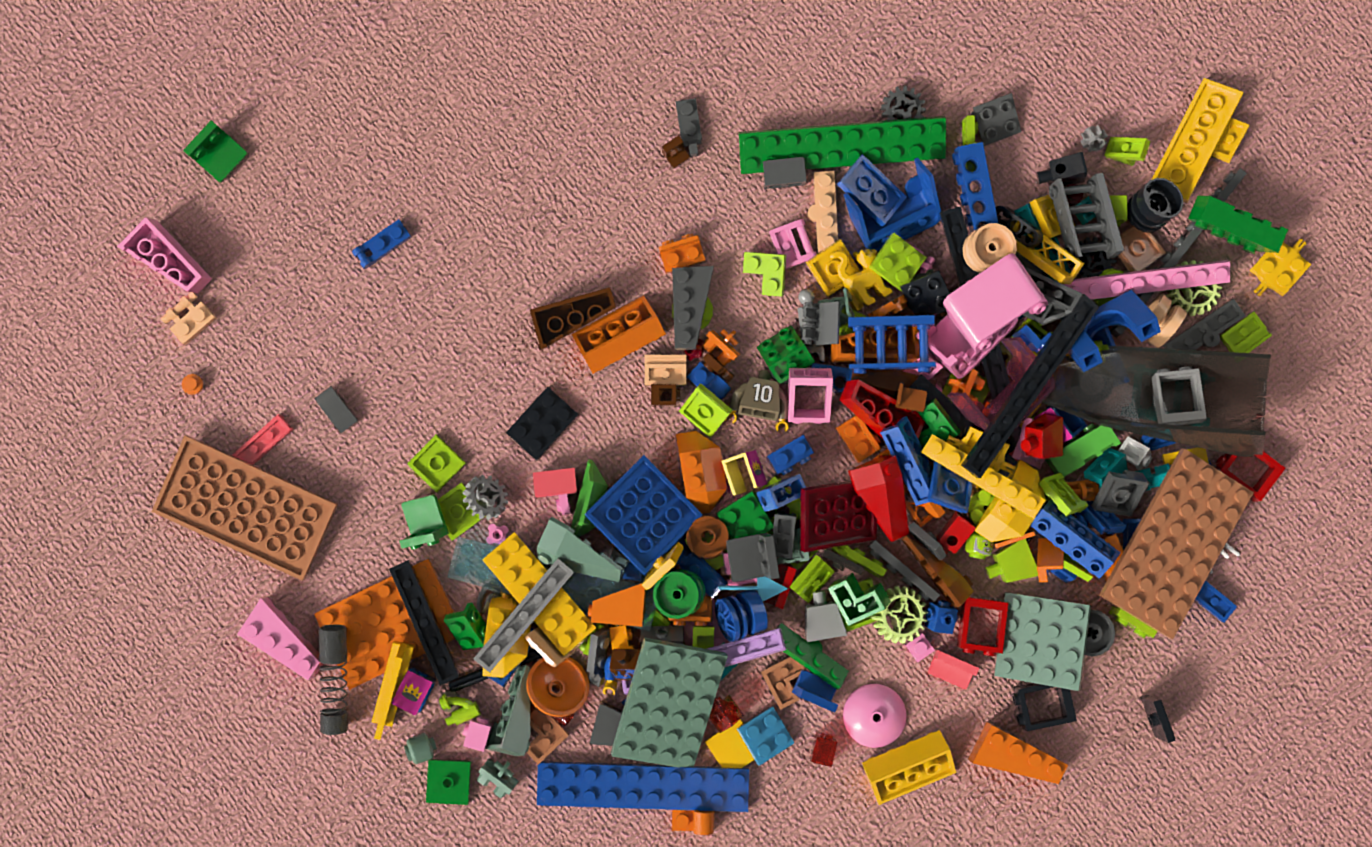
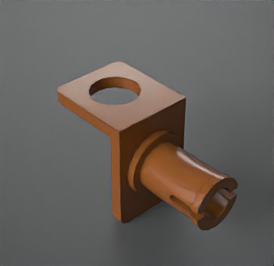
(911, 399)

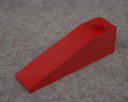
(882, 490)

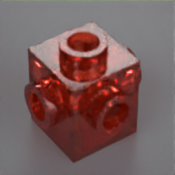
(725, 713)

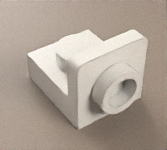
(1136, 453)

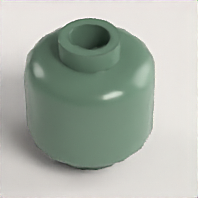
(420, 748)

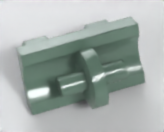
(499, 776)

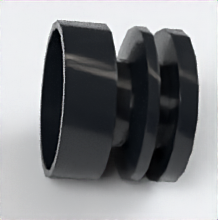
(1154, 205)

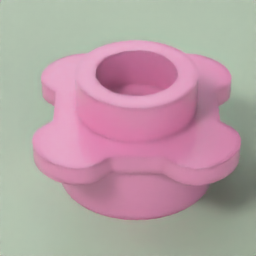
(493, 529)

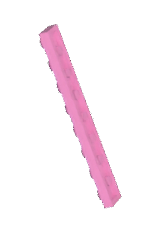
(1153, 280)

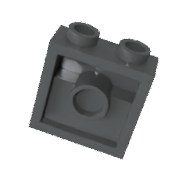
(1120, 492)

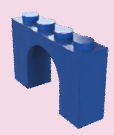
(1123, 310)

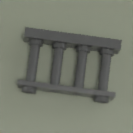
(1104, 213)

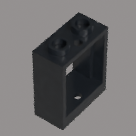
(1023, 718)

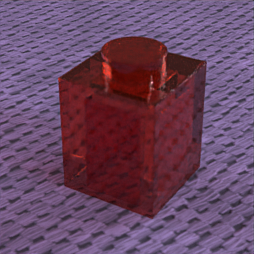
(823, 749)

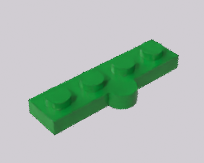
(811, 656)

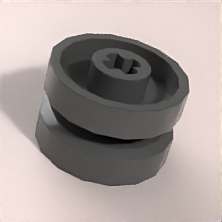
(1100, 634)

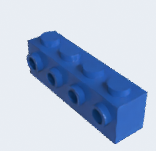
(1075, 539)

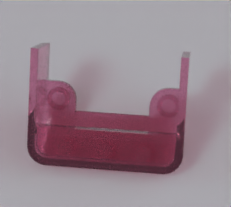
(1016, 368)

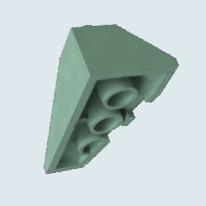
(513, 730)

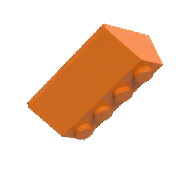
(618, 334)

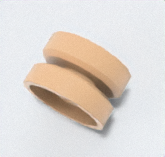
(988, 246)
(1168, 319)

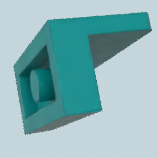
(1109, 461)

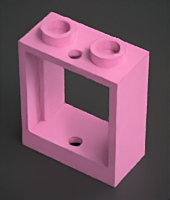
(810, 377)

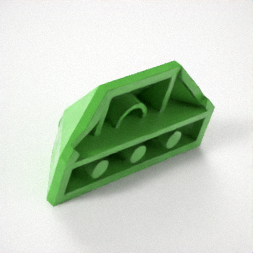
(591, 491)

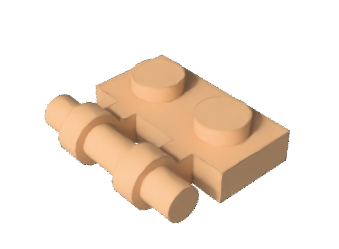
(193, 322)

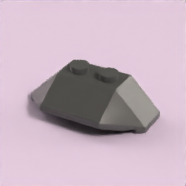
(1060, 299)

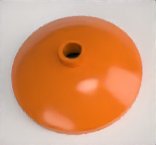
(567, 677)

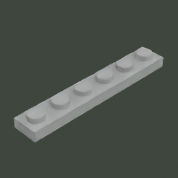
(523, 615)

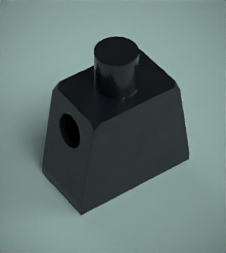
(1071, 167)

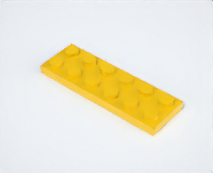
(1198, 136)
(519, 572)

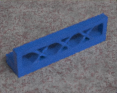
(909, 460)

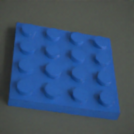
(643, 514)

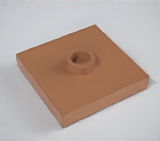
(1139, 249)

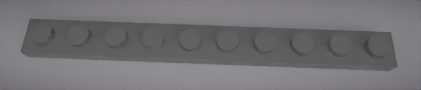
(1183, 243)

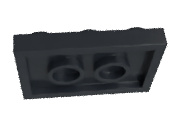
(542, 423)

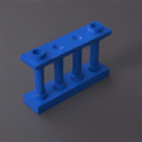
(880, 325)

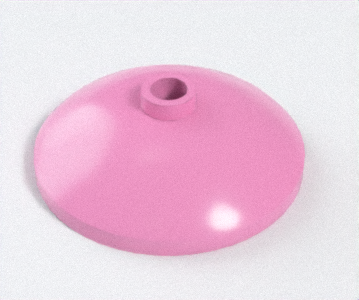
(859, 713)

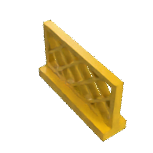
(395, 671)

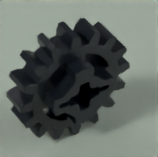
(1100, 262)

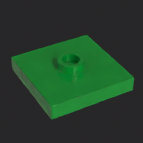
(448, 781)

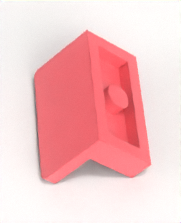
(555, 482)
(952, 669)

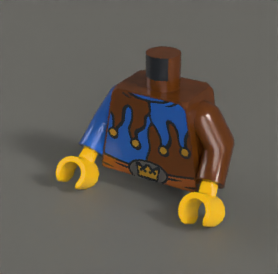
(619, 667)

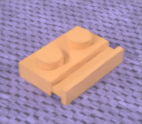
(665, 369)

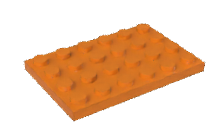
(380, 617)

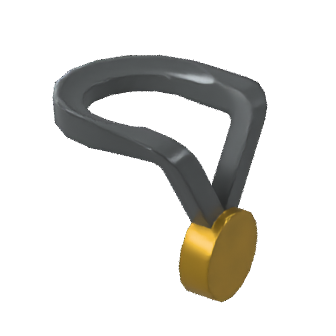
(493, 595)

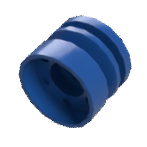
(741, 615)

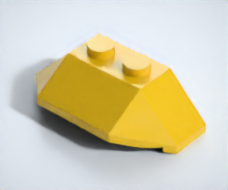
(1004, 521)
(498, 612)

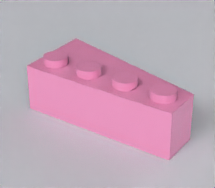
(163, 254)
(280, 639)

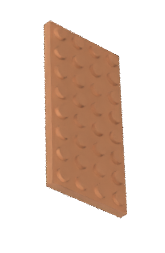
(244, 507)
(1176, 543)

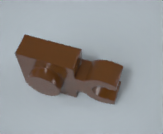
(713, 364)

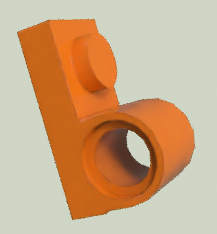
(692, 820)

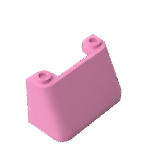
(993, 301)
(954, 350)

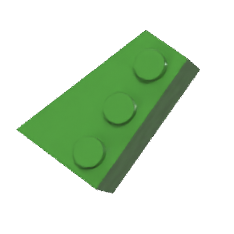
(1083, 448)

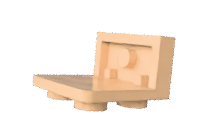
(546, 648)

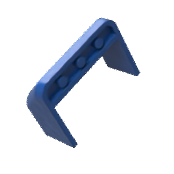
(913, 216)

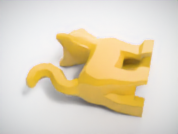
(861, 281)

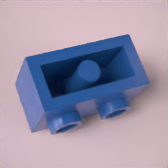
(790, 454)

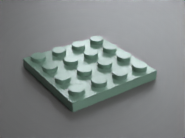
(1044, 641)

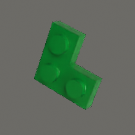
(938, 423)

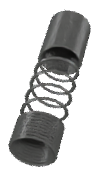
(333, 651)

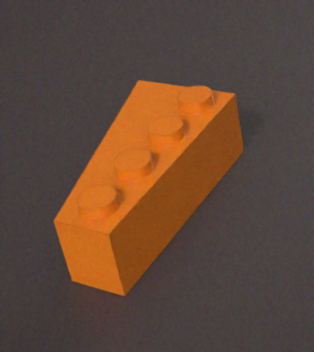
(1010, 754)

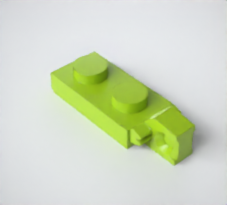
(872, 566)

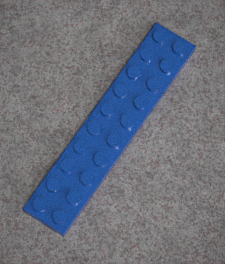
(642, 786)

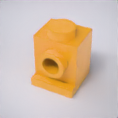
(620, 637)

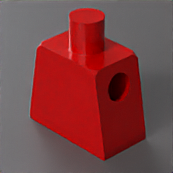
(1044, 437)
(956, 526)

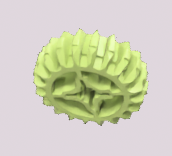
(1209, 291)
(898, 622)

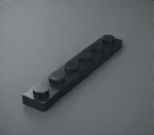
(424, 622)

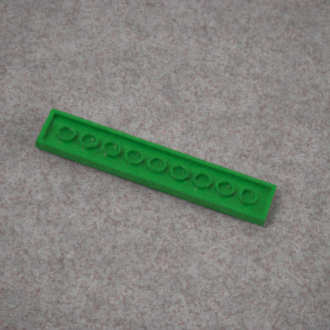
(843, 143)

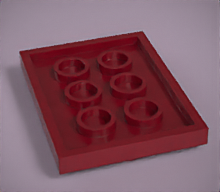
(834, 517)

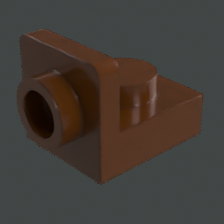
(675, 152)

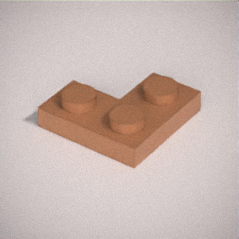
(778, 680)
(549, 736)

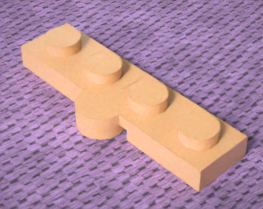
(824, 210)

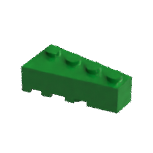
(1236, 225)

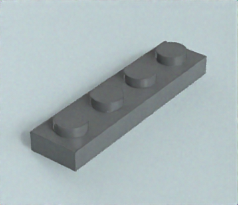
(909, 577)

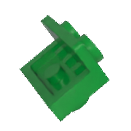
(467, 627)

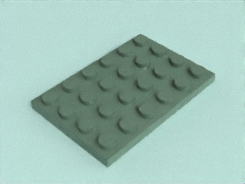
(668, 703)

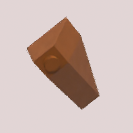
(950, 582)

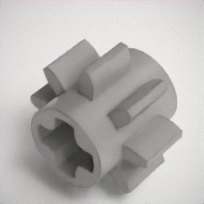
(1093, 138)

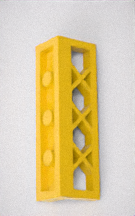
(1043, 261)

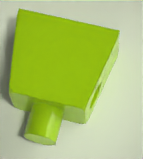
(1013, 563)

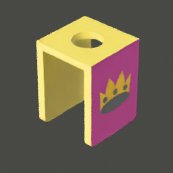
(734, 475)

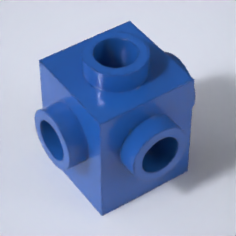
(941, 617)

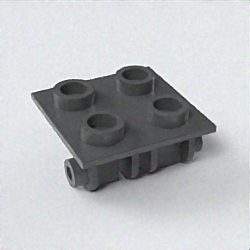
(997, 119)
(821, 323)

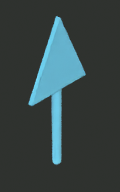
(765, 588)

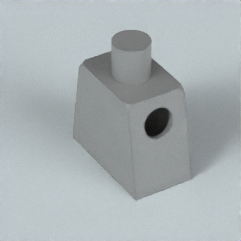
(822, 619)

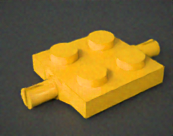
(1280, 269)
(971, 438)

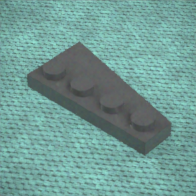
(689, 303)

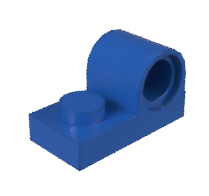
(837, 372)
(714, 383)

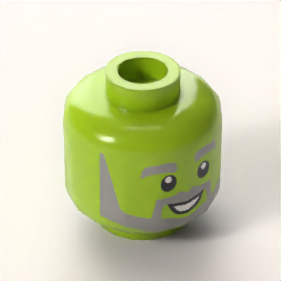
(978, 546)

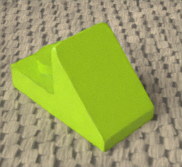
(1127, 149)

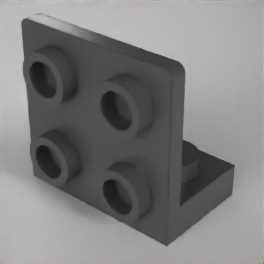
(752, 557)

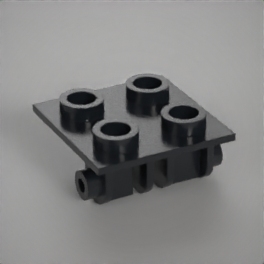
(926, 294)

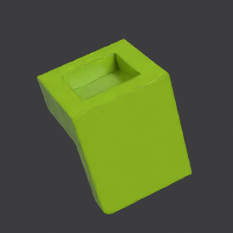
(703, 636)

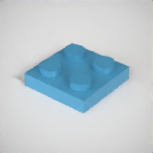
(765, 735)

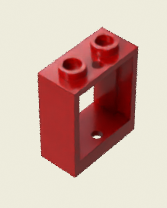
(1264, 483)
(964, 622)

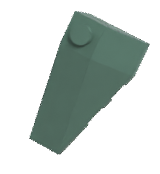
(561, 543)

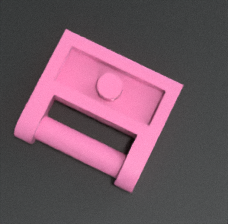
(785, 243)

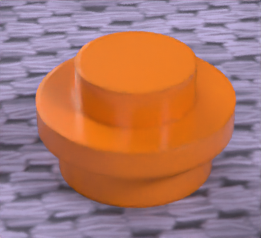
(192, 384)

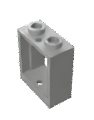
(1183, 418)

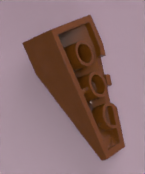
(887, 380)

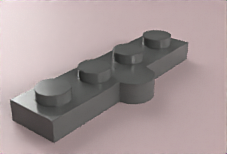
(1207, 330)

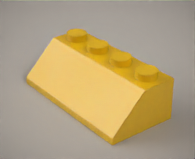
(909, 767)

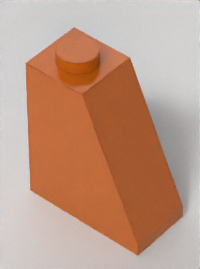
(620, 608)

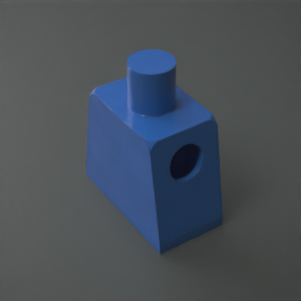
(776, 495)

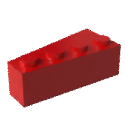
(877, 408)

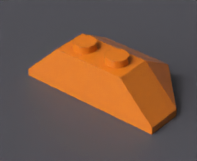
(701, 470)

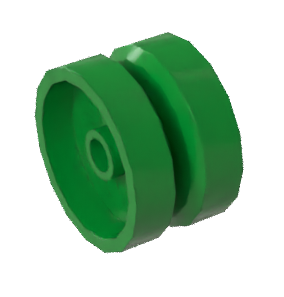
(669, 600)

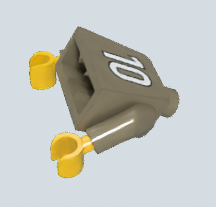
(761, 400)

